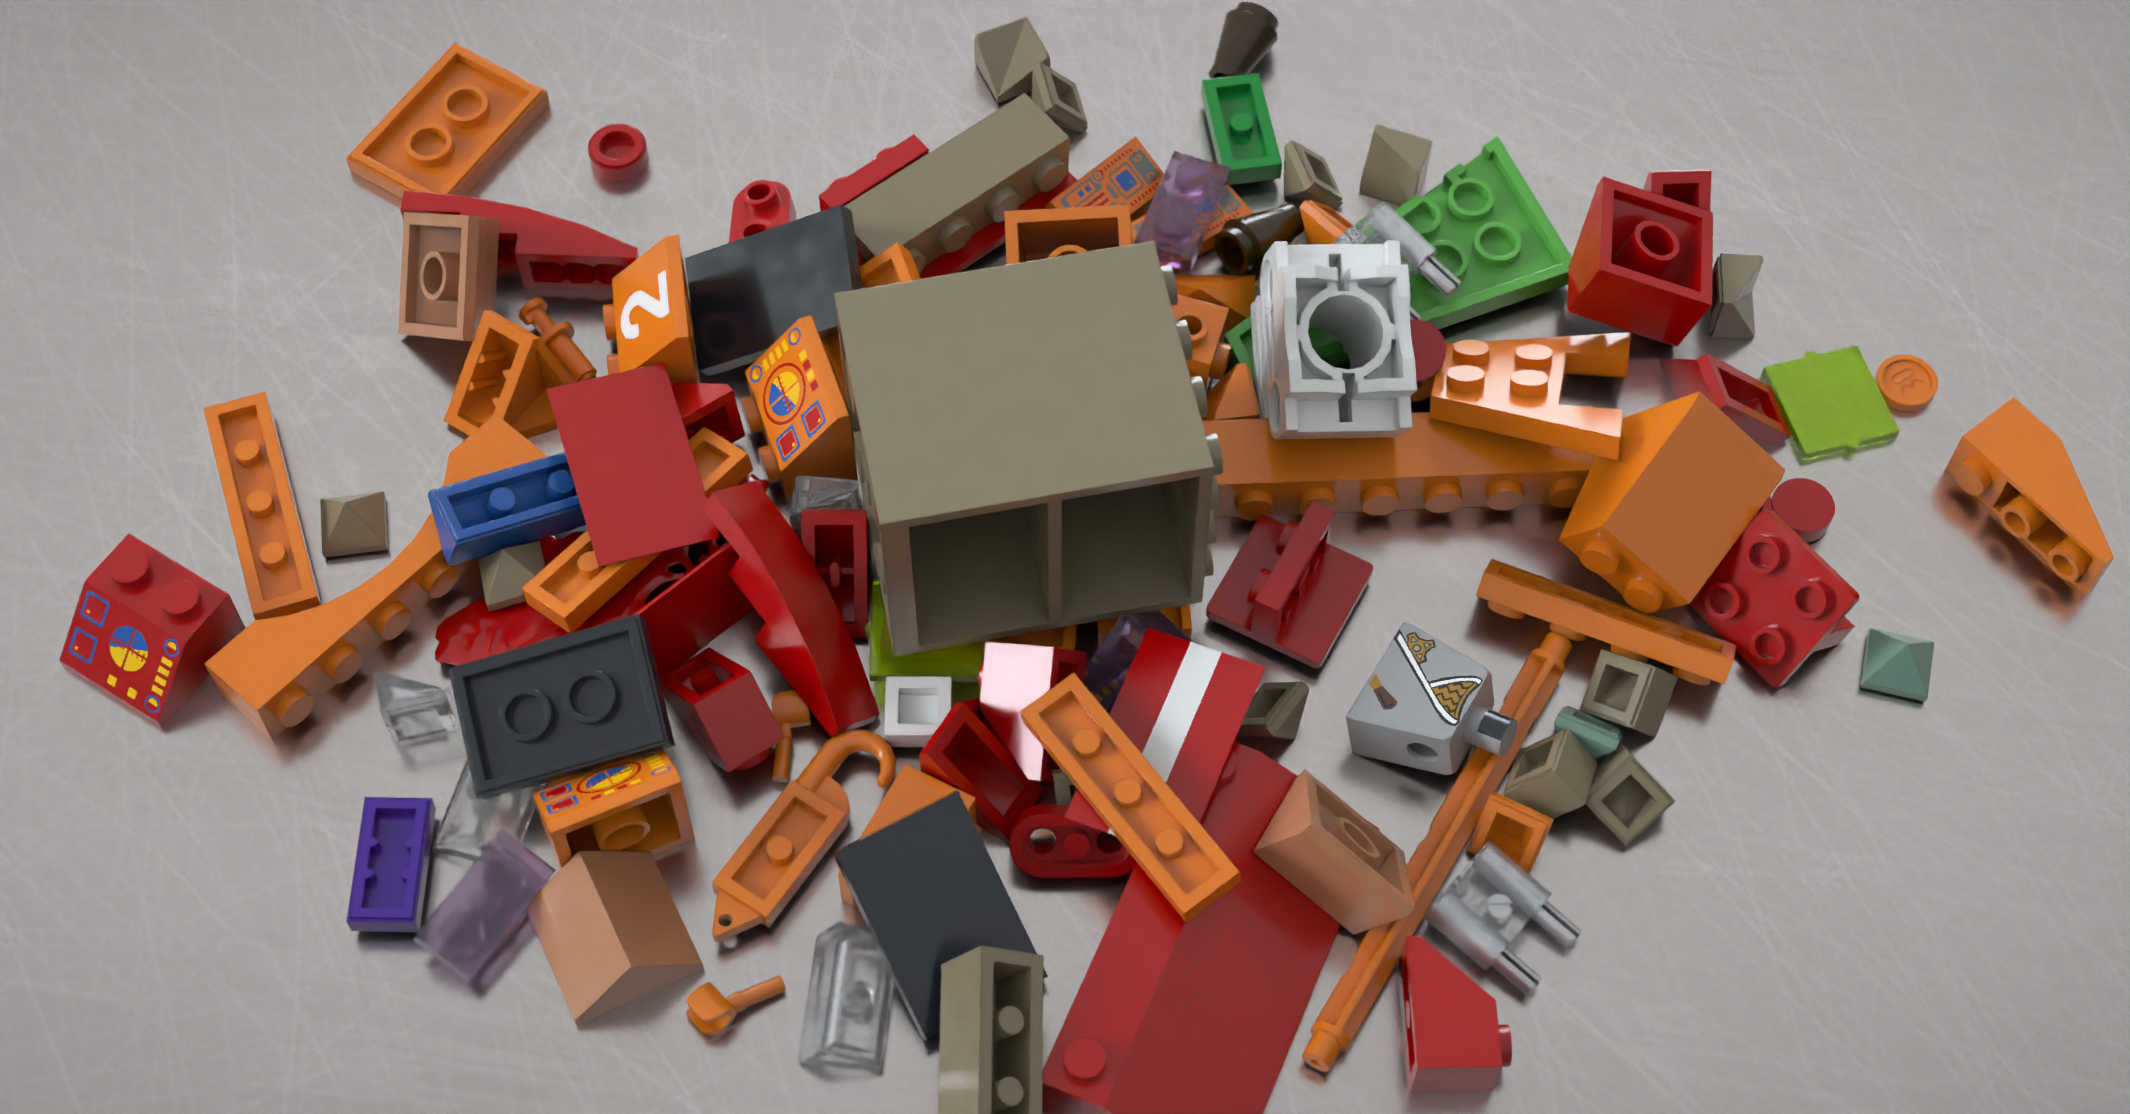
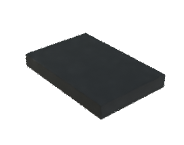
(765, 282)
(561, 707)
(929, 899)

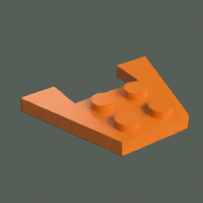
(1519, 386)

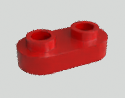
(760, 208)
(1072, 852)

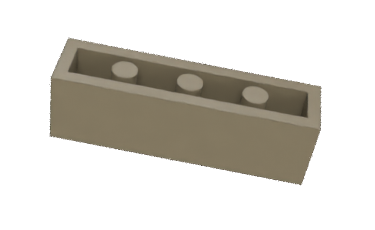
(963, 184)
(991, 1033)

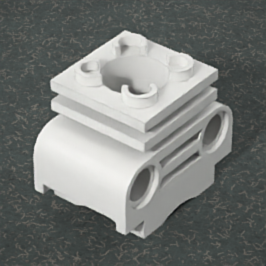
(1365, 303)

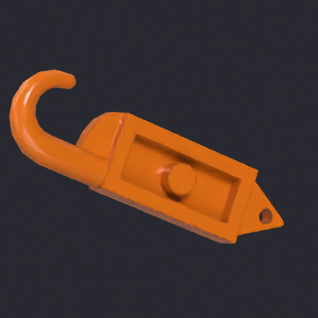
(792, 837)

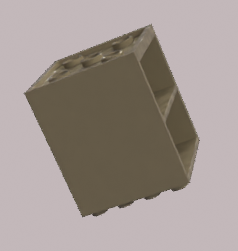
(1029, 446)

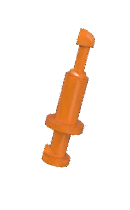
(558, 339)

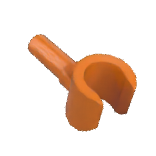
(789, 713)
(714, 1012)

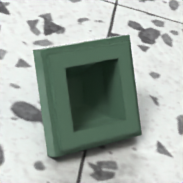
(1897, 664)
(1594, 733)

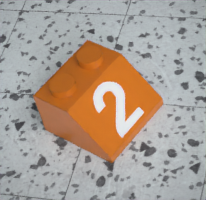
(653, 315)

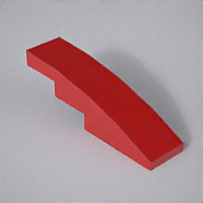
(544, 247)
(802, 624)

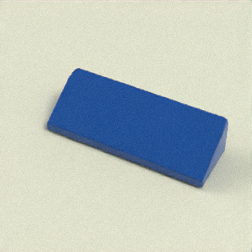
(506, 508)

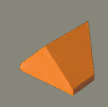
(506, 377)

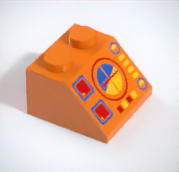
(798, 411)
(617, 808)

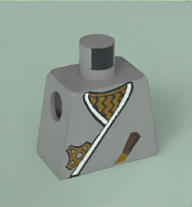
(1427, 707)

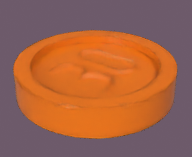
(1906, 382)

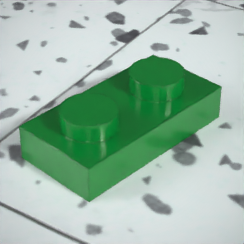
(1241, 128)

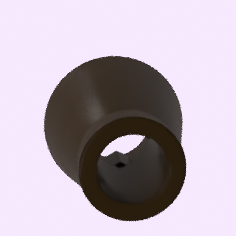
(1244, 40)
(1249, 237)

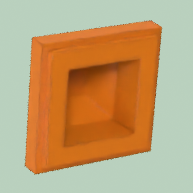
(1322, 222)
(1512, 829)

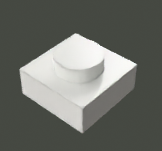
(915, 709)

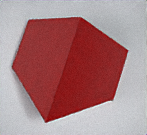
(1735, 393)
(976, 761)

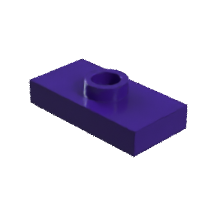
(391, 864)

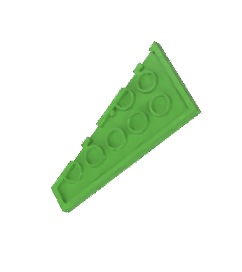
(1484, 233)

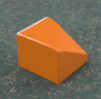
(1233, 396)

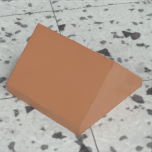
(447, 274)
(1336, 858)
(611, 931)

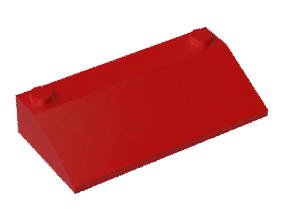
(1203, 1006)

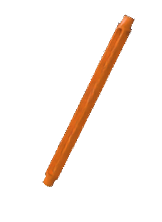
(1434, 858)

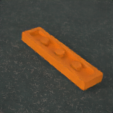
(261, 507)
(575, 585)
(1629, 631)
(1130, 797)

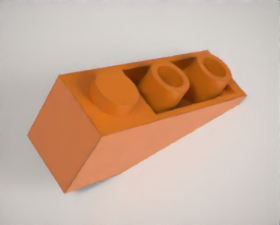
(2032, 486)

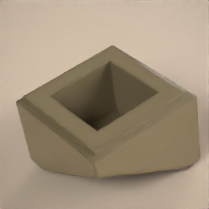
(1007, 57)
(1395, 165)
(1732, 296)
(1628, 693)
(1552, 775)
(1626, 795)

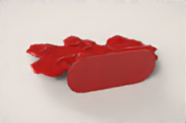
(677, 620)

